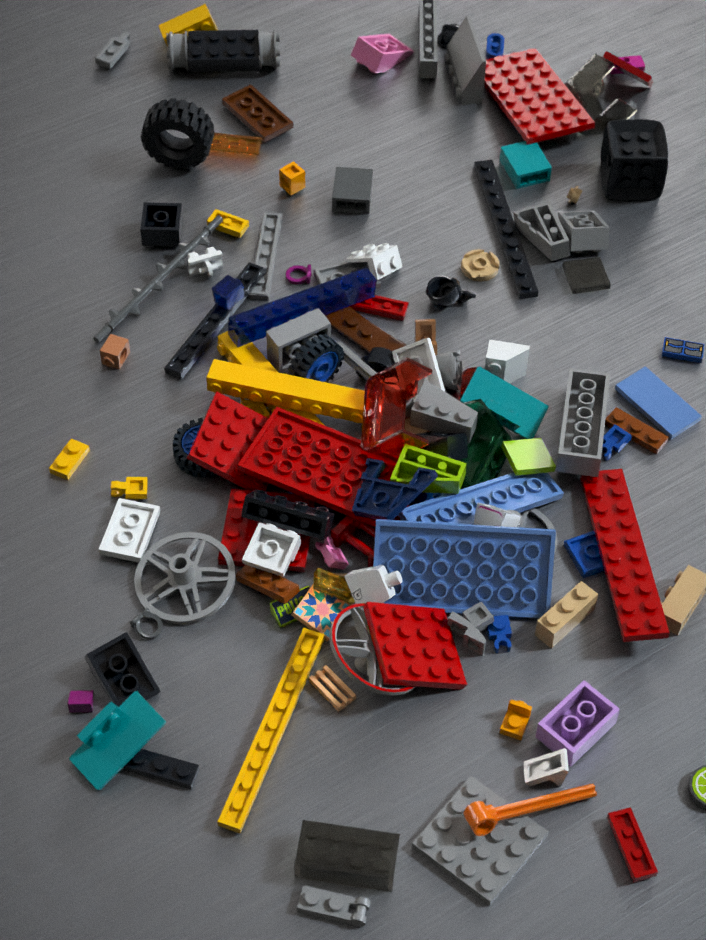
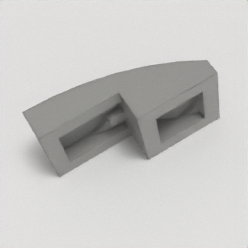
(472, 636)

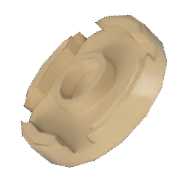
(479, 265)

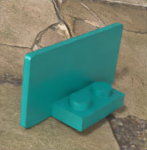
(507, 403)
(115, 738)

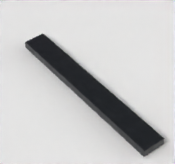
(211, 326)

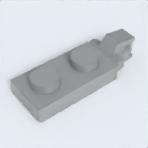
(113, 50)

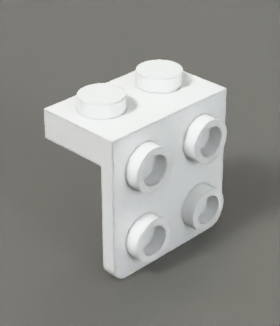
(381, 259)

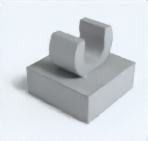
(479, 616)

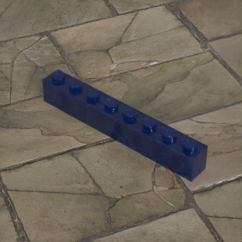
(328, 297)

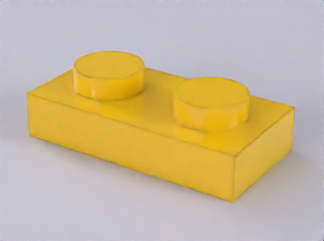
(231, 224)
(69, 459)

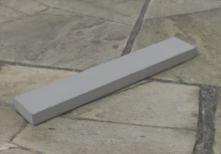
(266, 253)

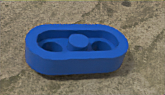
(495, 45)

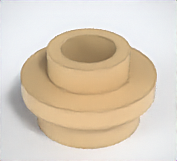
(574, 194)

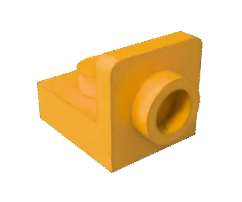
(516, 719)

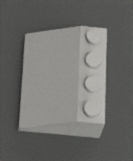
(466, 64)

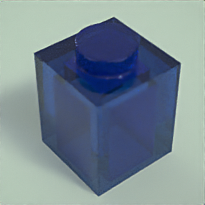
(228, 292)

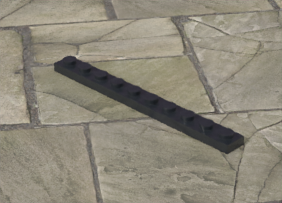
(506, 230)

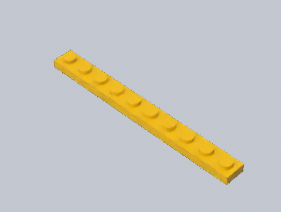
(271, 731)

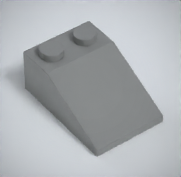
(585, 230)

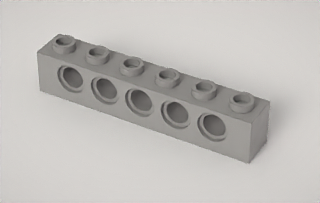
(428, 39)

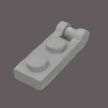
(333, 905)

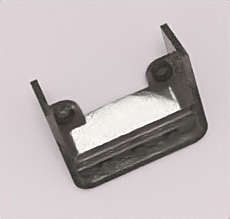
(588, 85)

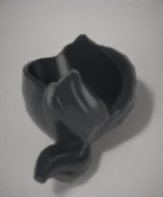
(446, 291)

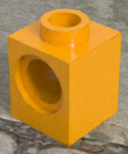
(292, 178)

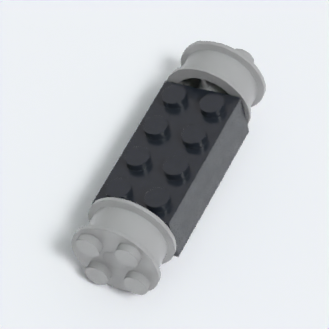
(223, 50)

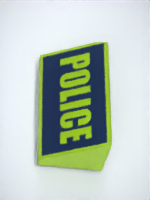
(283, 612)

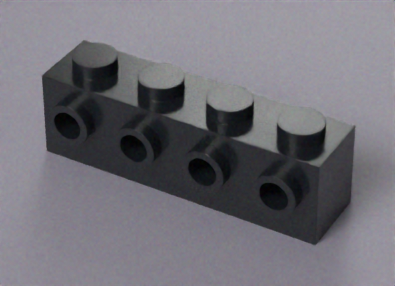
(288, 515)

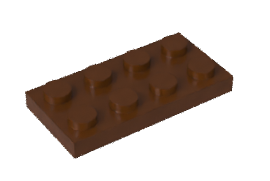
(257, 113)

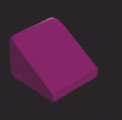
(81, 701)

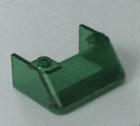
(485, 448)

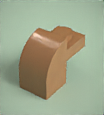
(426, 329)

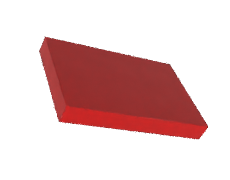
(629, 69)

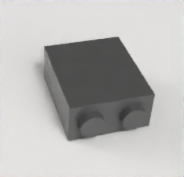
(352, 190)

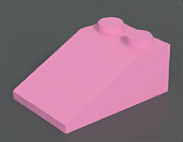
(380, 52)

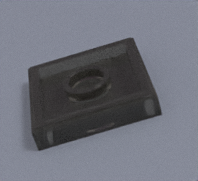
(586, 275)

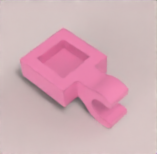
(332, 555)

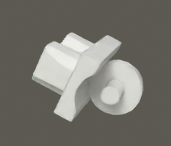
(205, 263)

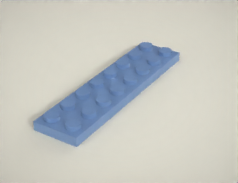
(504, 492)

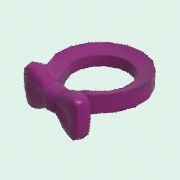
(302, 280)

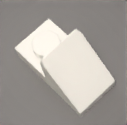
(547, 767)

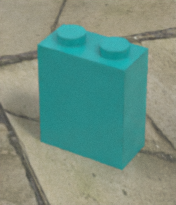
(525, 164)

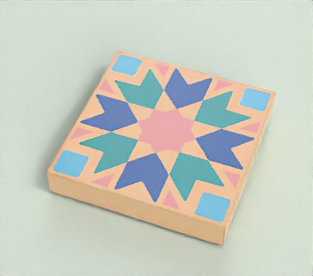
(318, 611)

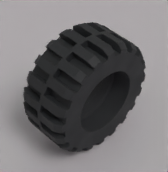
(181, 117)

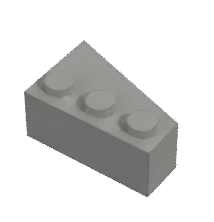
(543, 230)
(441, 412)

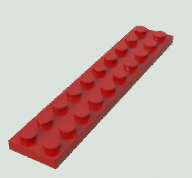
(624, 557)

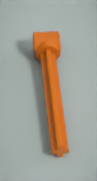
(484, 817)

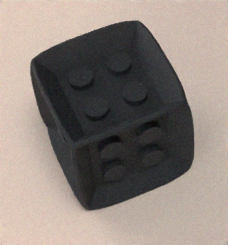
(634, 159)

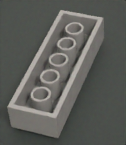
(583, 422)

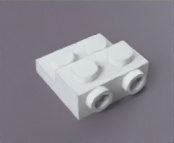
(272, 549)

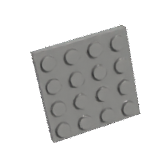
(474, 861)

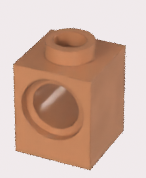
(115, 351)

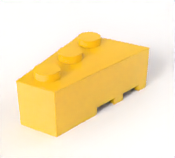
(193, 20)

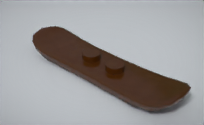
(361, 330)

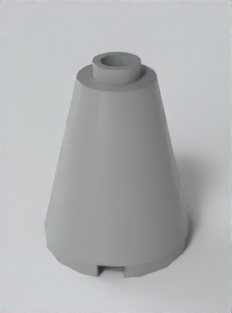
(450, 369)

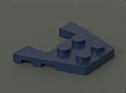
(386, 498)

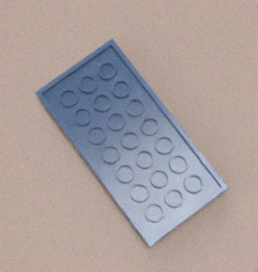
(468, 564)

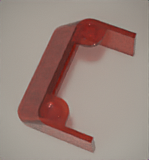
(386, 407)

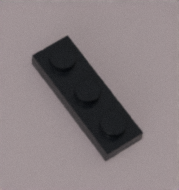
(163, 768)

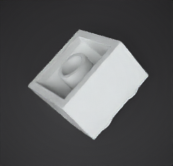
(507, 360)

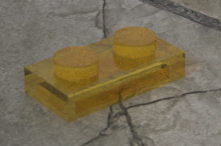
(332, 585)

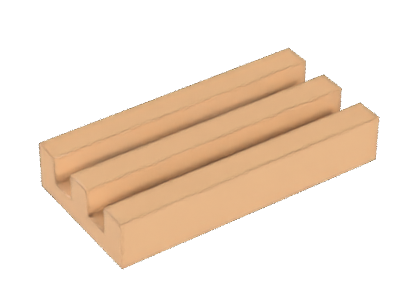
(338, 682)

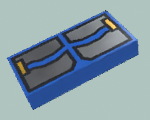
(683, 350)

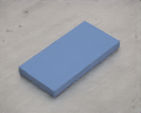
(658, 402)

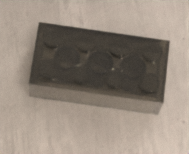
(347, 855)

